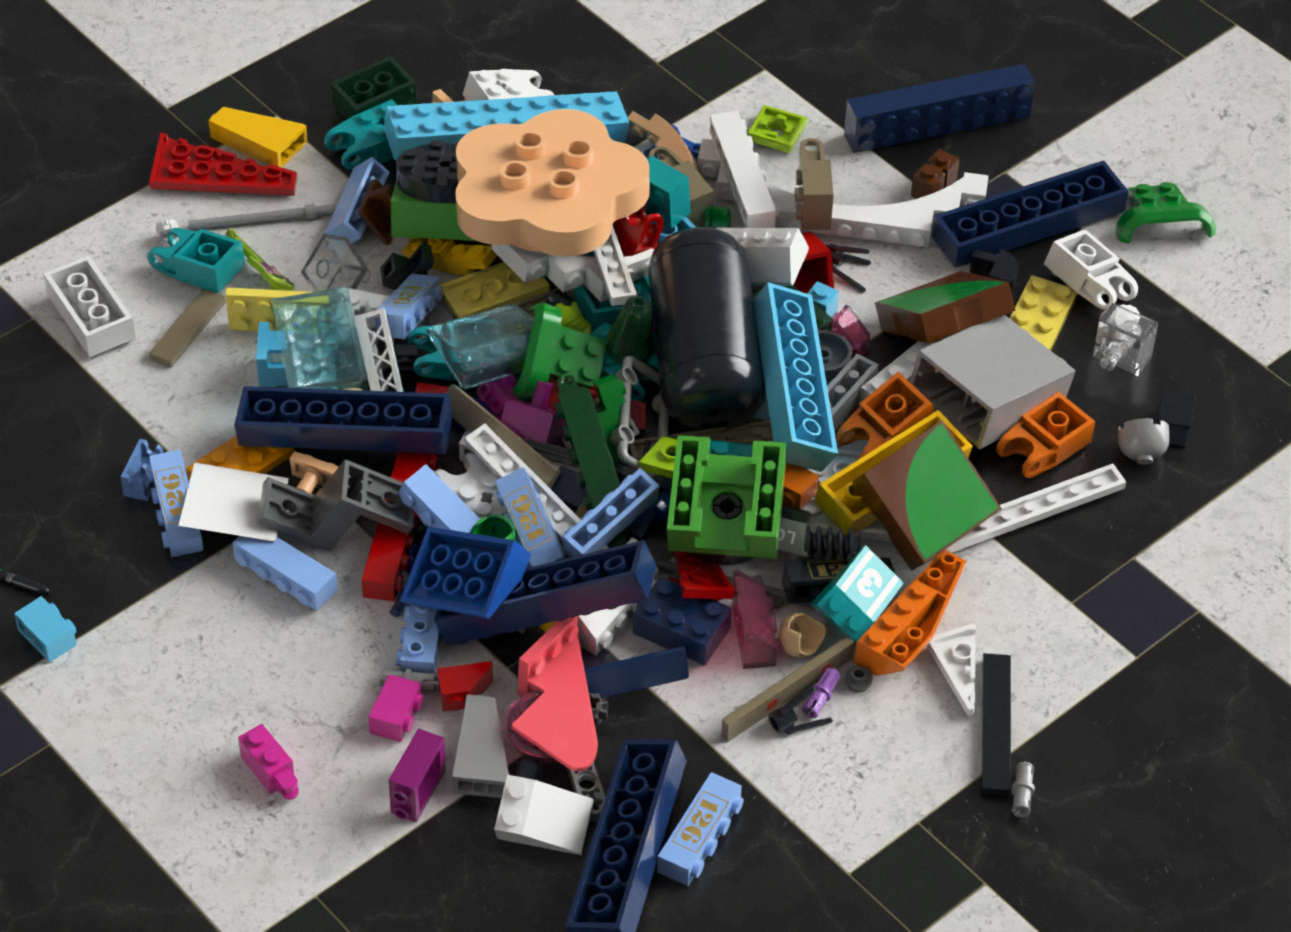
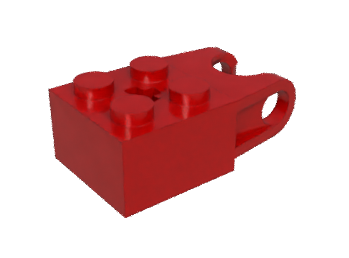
(636, 233)

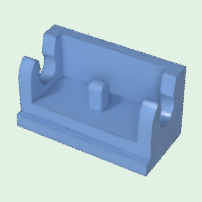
(134, 476)

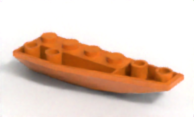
(910, 619)

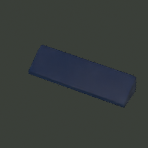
(568, 490)
(638, 672)

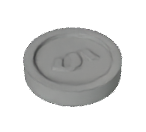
(439, 316)

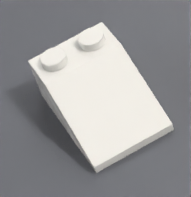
(543, 815)

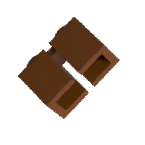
(935, 175)

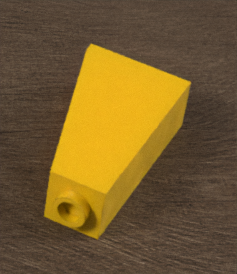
(258, 136)

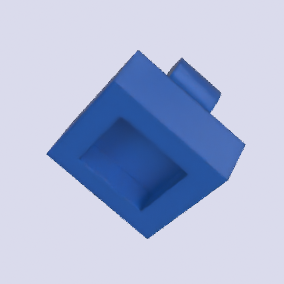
(661, 506)

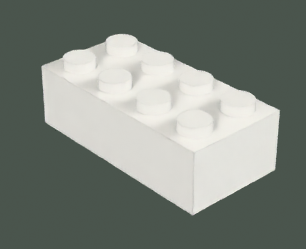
(89, 306)

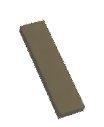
(187, 327)

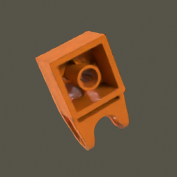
(885, 414)
(1047, 435)

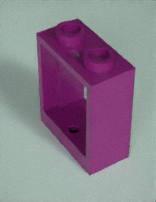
(417, 775)

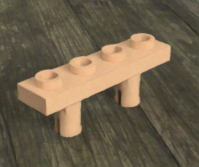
(310, 471)

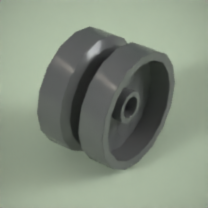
(835, 353)

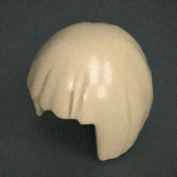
(801, 635)

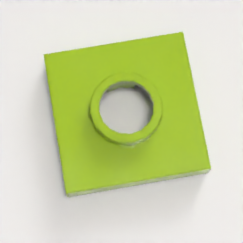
(771, 119)
(657, 458)

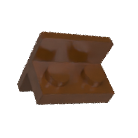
(377, 210)

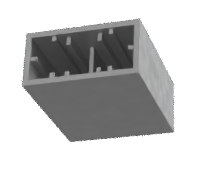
(989, 378)

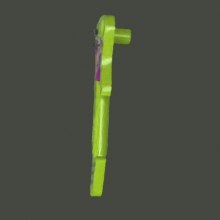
(268, 272)

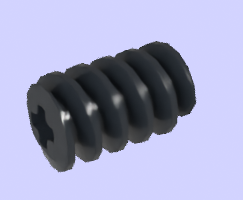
(831, 543)

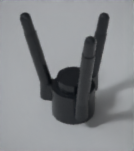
(838, 256)
(784, 717)

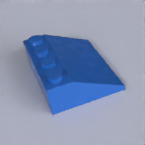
(464, 572)

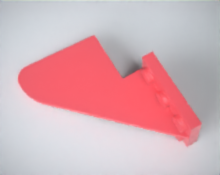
(562, 716)

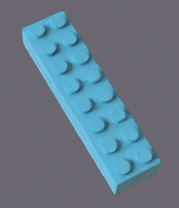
(795, 376)

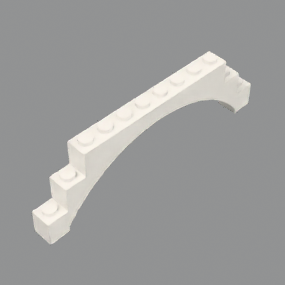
(892, 223)

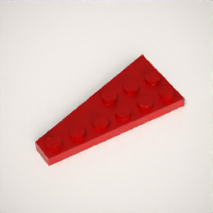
(214, 170)

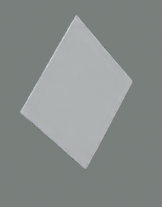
(226, 502)

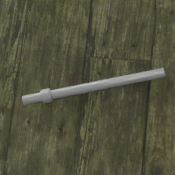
(309, 211)

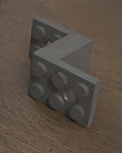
(334, 509)

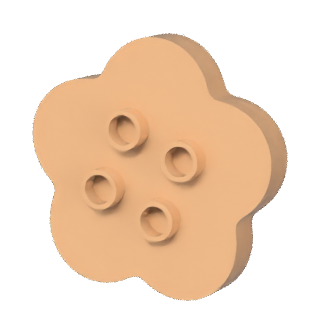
(547, 183)

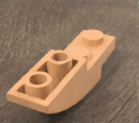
(662, 135)

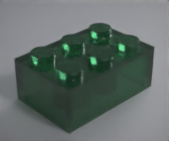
(373, 87)

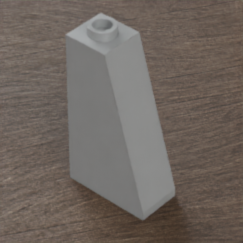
(480, 754)

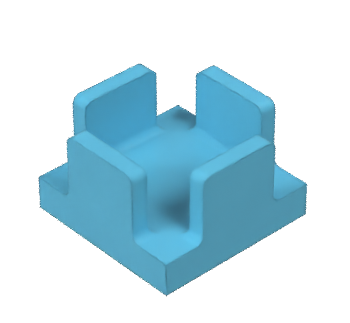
(269, 372)

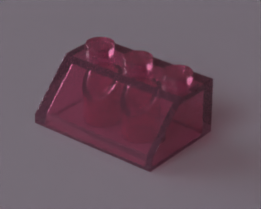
(754, 623)

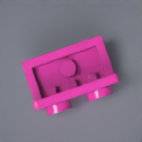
(496, 393)

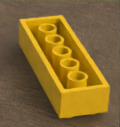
(839, 496)

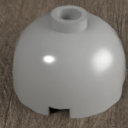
(1143, 440)

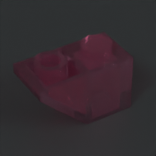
(849, 325)

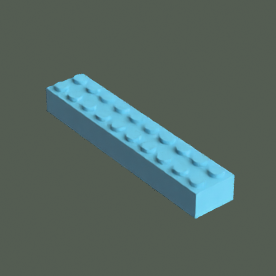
(449, 121)

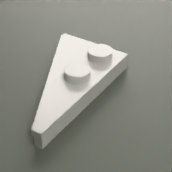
(955, 657)

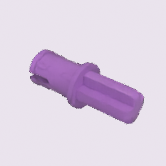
(823, 692)

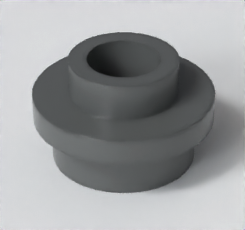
(858, 684)

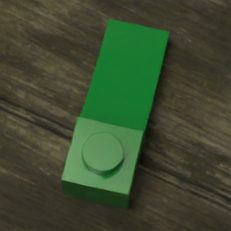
(610, 396)

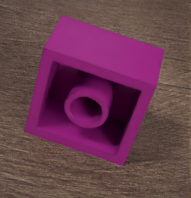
(534, 418)

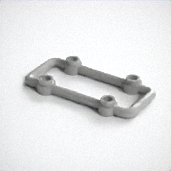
(623, 435)

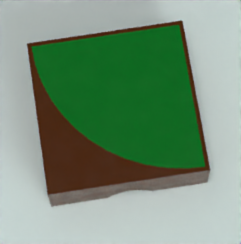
(945, 306)
(926, 495)

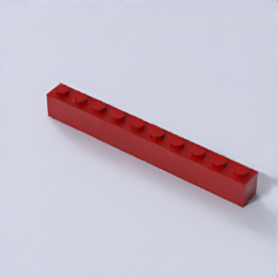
(390, 546)

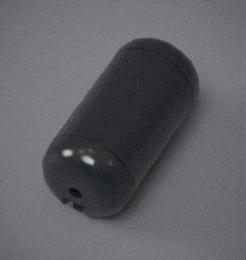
(705, 329)

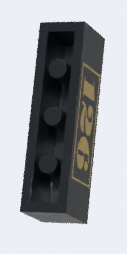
(807, 579)

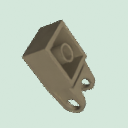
(814, 188)
(700, 191)

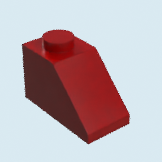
(463, 680)

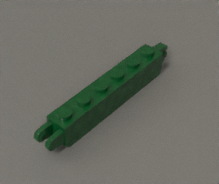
(588, 446)

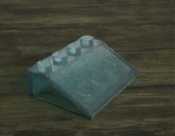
(319, 340)
(484, 344)

